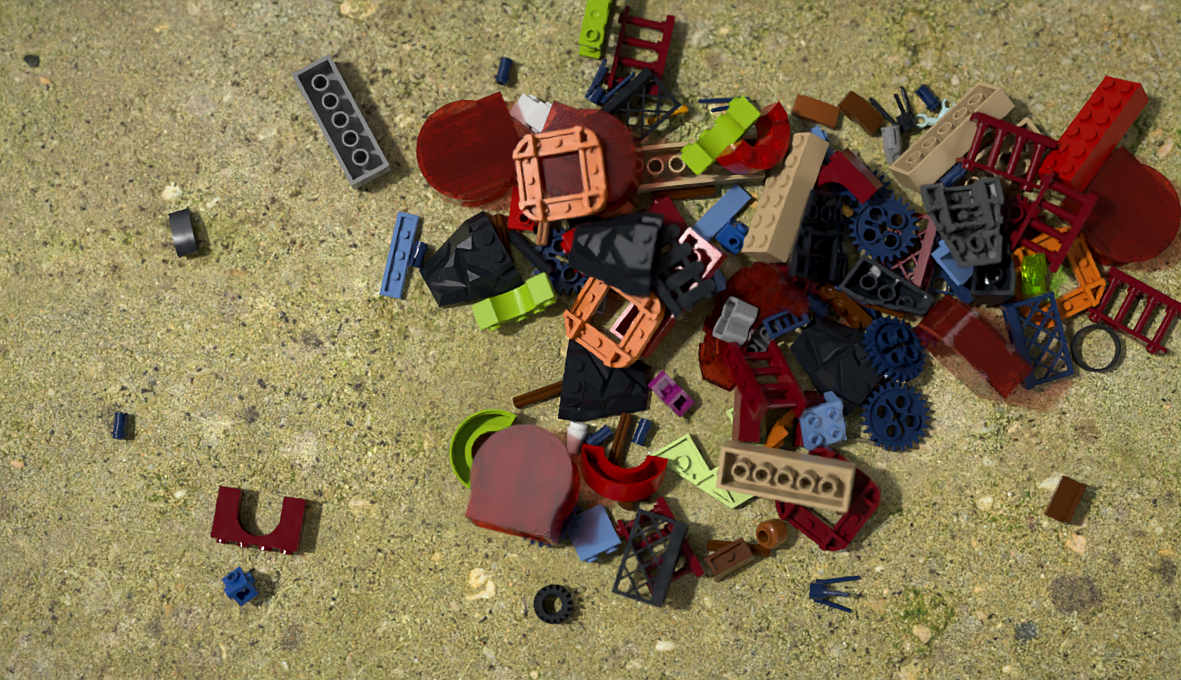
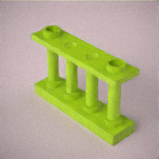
(593, 28)

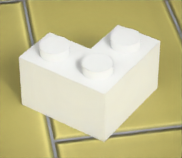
(530, 113)

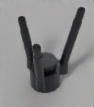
(906, 119)

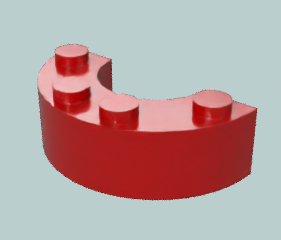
(770, 146)
(619, 482)

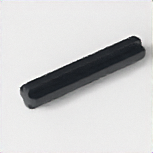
(530, 253)

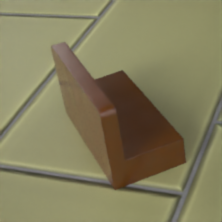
(1065, 500)
(729, 559)

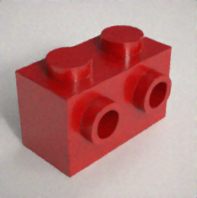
(517, 219)

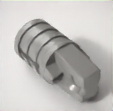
(892, 143)

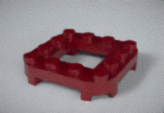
(849, 524)

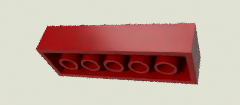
(1094, 133)
(702, 251)

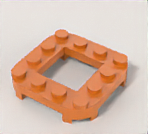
(529, 176)
(1084, 269)
(597, 342)

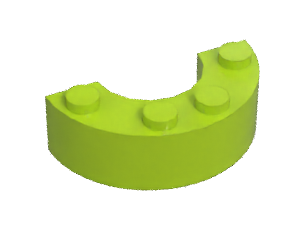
(728, 130)
(515, 304)
(468, 433)

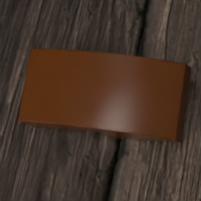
(861, 111)

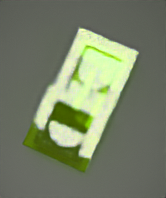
(1032, 275)

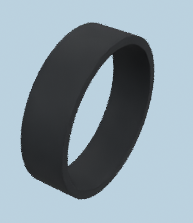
(1117, 348)

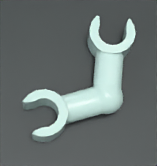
(931, 121)

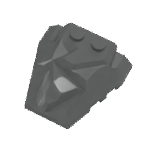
(968, 219)

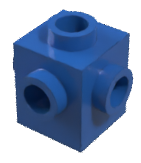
(732, 235)
(240, 586)

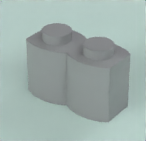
(735, 321)

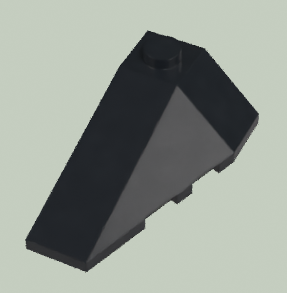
(995, 281)
(881, 287)

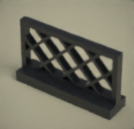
(631, 90)
(668, 564)

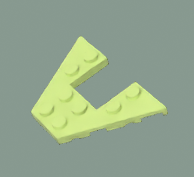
(689, 464)

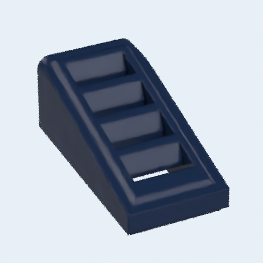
(806, 320)

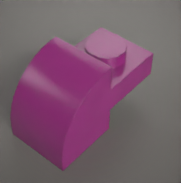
(670, 394)

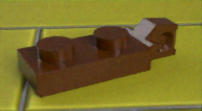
(845, 306)

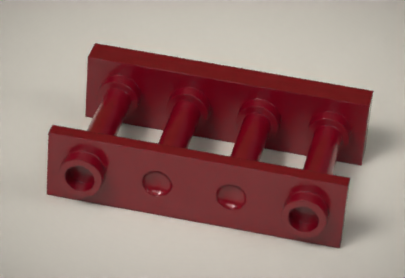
(659, 47)
(1021, 136)
(1065, 239)
(1134, 289)
(752, 391)
(661, 508)

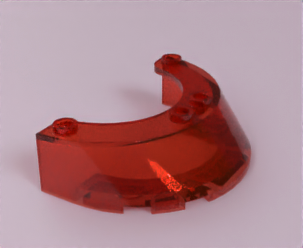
(761, 287)

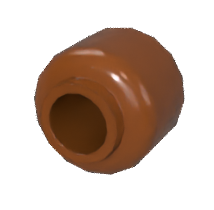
(771, 533)

